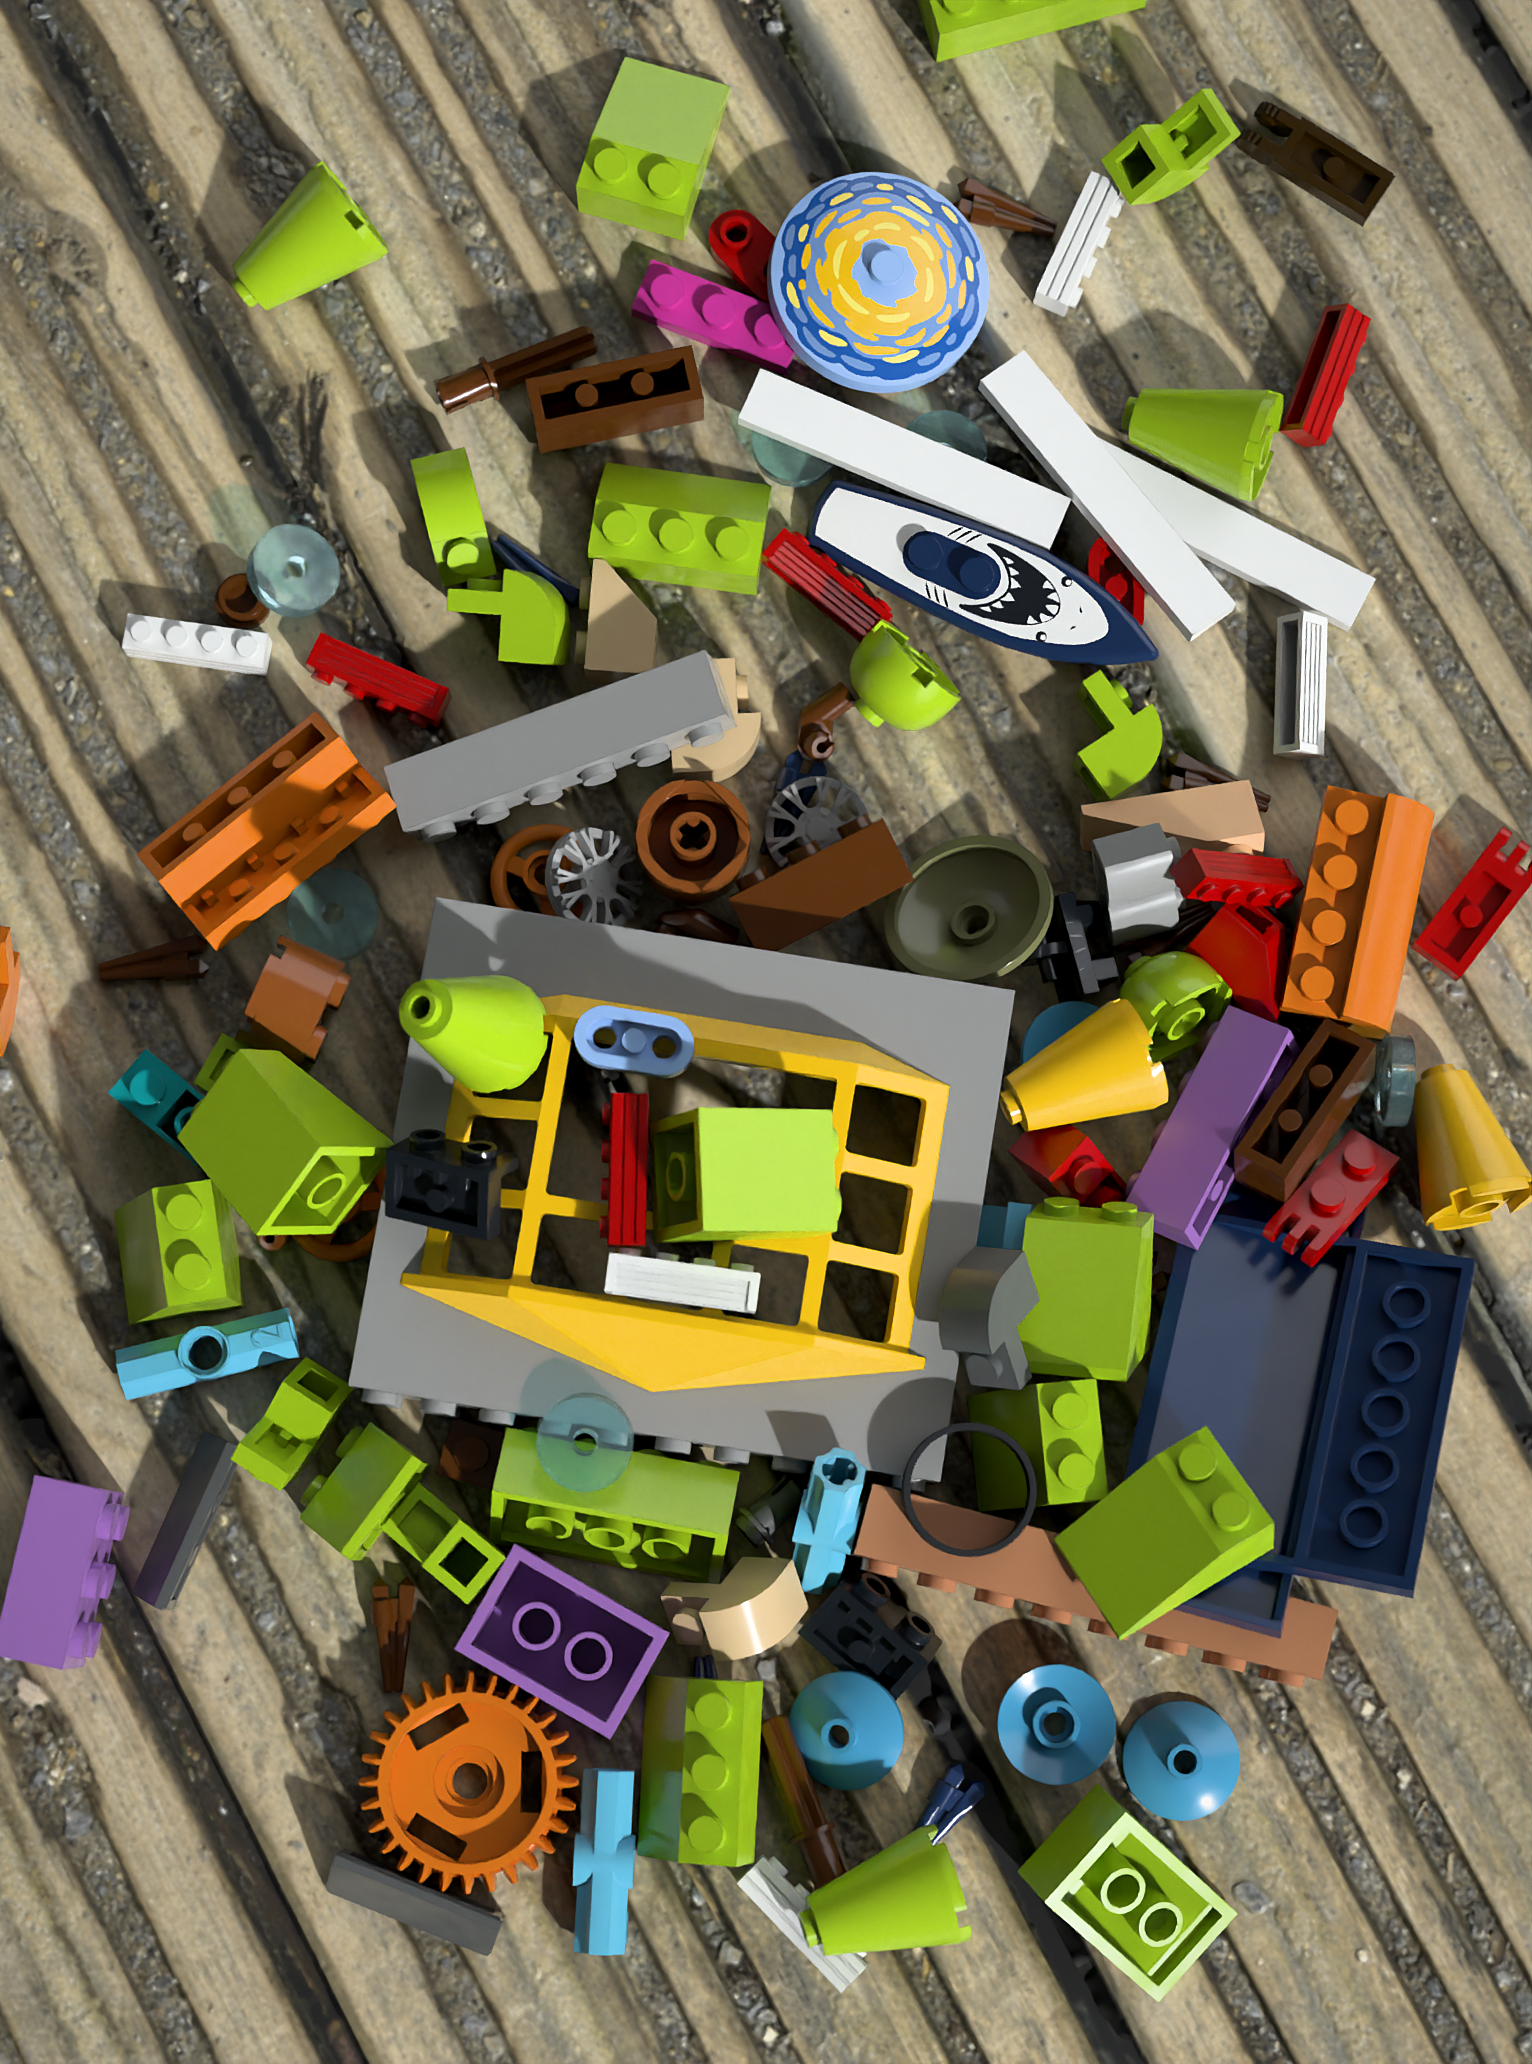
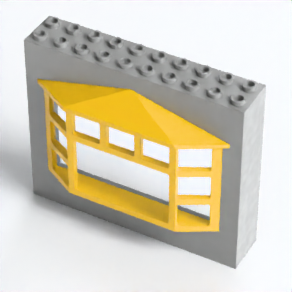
(670, 1368)

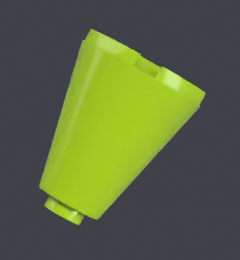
(307, 243)
(1209, 433)
(477, 1028)
(889, 1901)

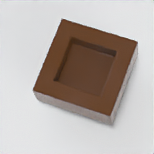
(471, 1453)

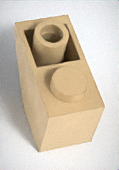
(619, 631)

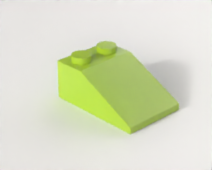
(651, 148)
(1166, 1534)
(1126, 1892)

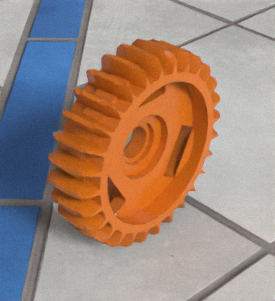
(422, 1782)

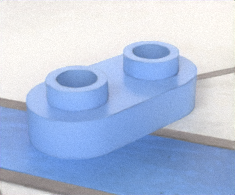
(634, 1043)

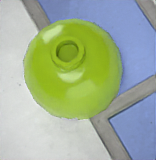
(899, 682)
(1174, 998)

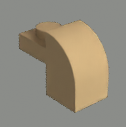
(737, 746)
(742, 1614)

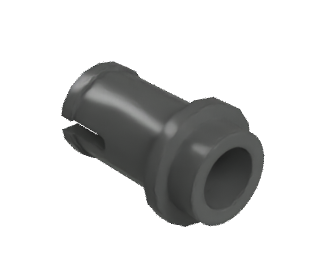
(769, 1512)

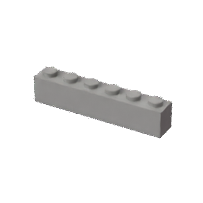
(560, 748)

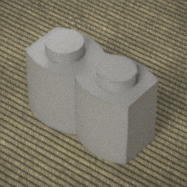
(1136, 884)

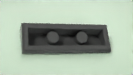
(187, 1522)
(412, 1903)

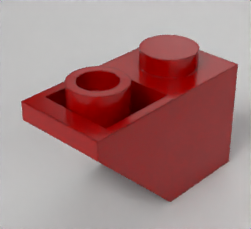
(1249, 954)
(1068, 1165)

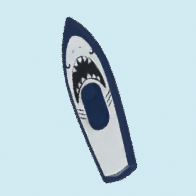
(975, 577)

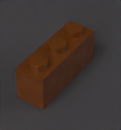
(615, 399)
(820, 884)
(1305, 1112)

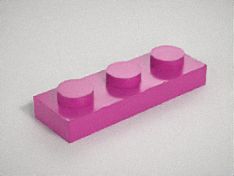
(712, 316)

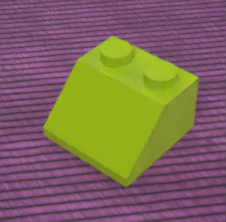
(361, 1490)

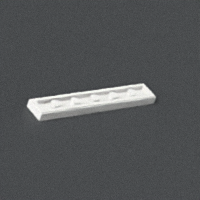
(902, 460)
(1106, 496)
(1251, 546)

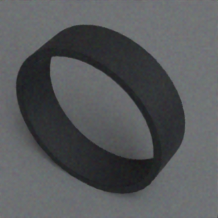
(1030, 1481)

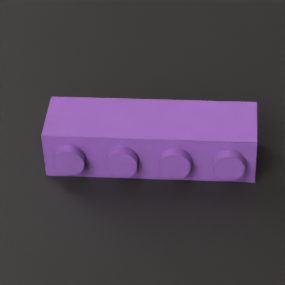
(1215, 1108)

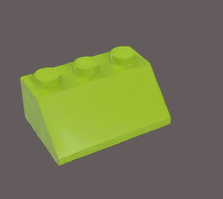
(680, 528)
(700, 1770)

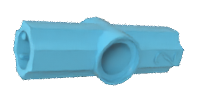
(171, 1362)
(827, 1519)
(604, 1861)

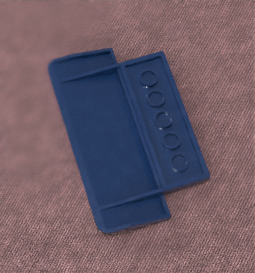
(1319, 1393)

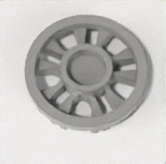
(814, 822)
(593, 877)

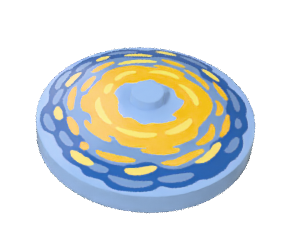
(877, 282)

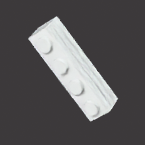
(1078, 242)
(197, 644)
(1300, 686)
(681, 1282)
(781, 1903)

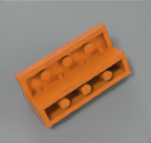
(266, 830)
(1357, 910)

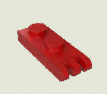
(1475, 907)
(1332, 1196)

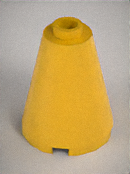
(1087, 1073)
(1463, 1153)

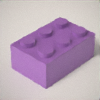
(61, 1573)
(562, 1640)

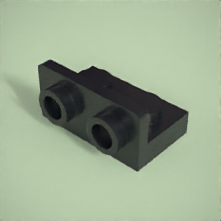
(447, 1183)
(871, 1633)

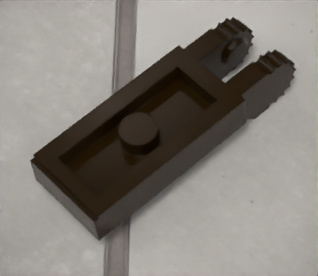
(1317, 163)

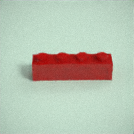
(1325, 375)
(823, 585)
(379, 680)
(1236, 878)
(627, 1170)

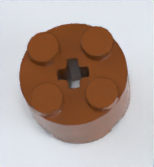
(693, 809)
(293, 1001)

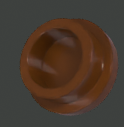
(238, 604)

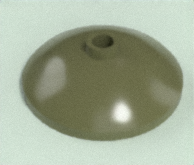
(967, 888)

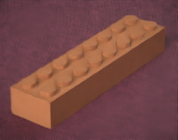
(1038, 1574)

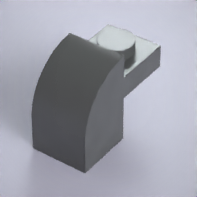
(980, 1315)

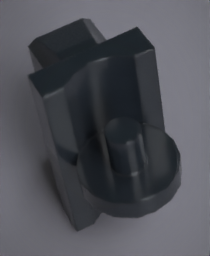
(1064, 951)

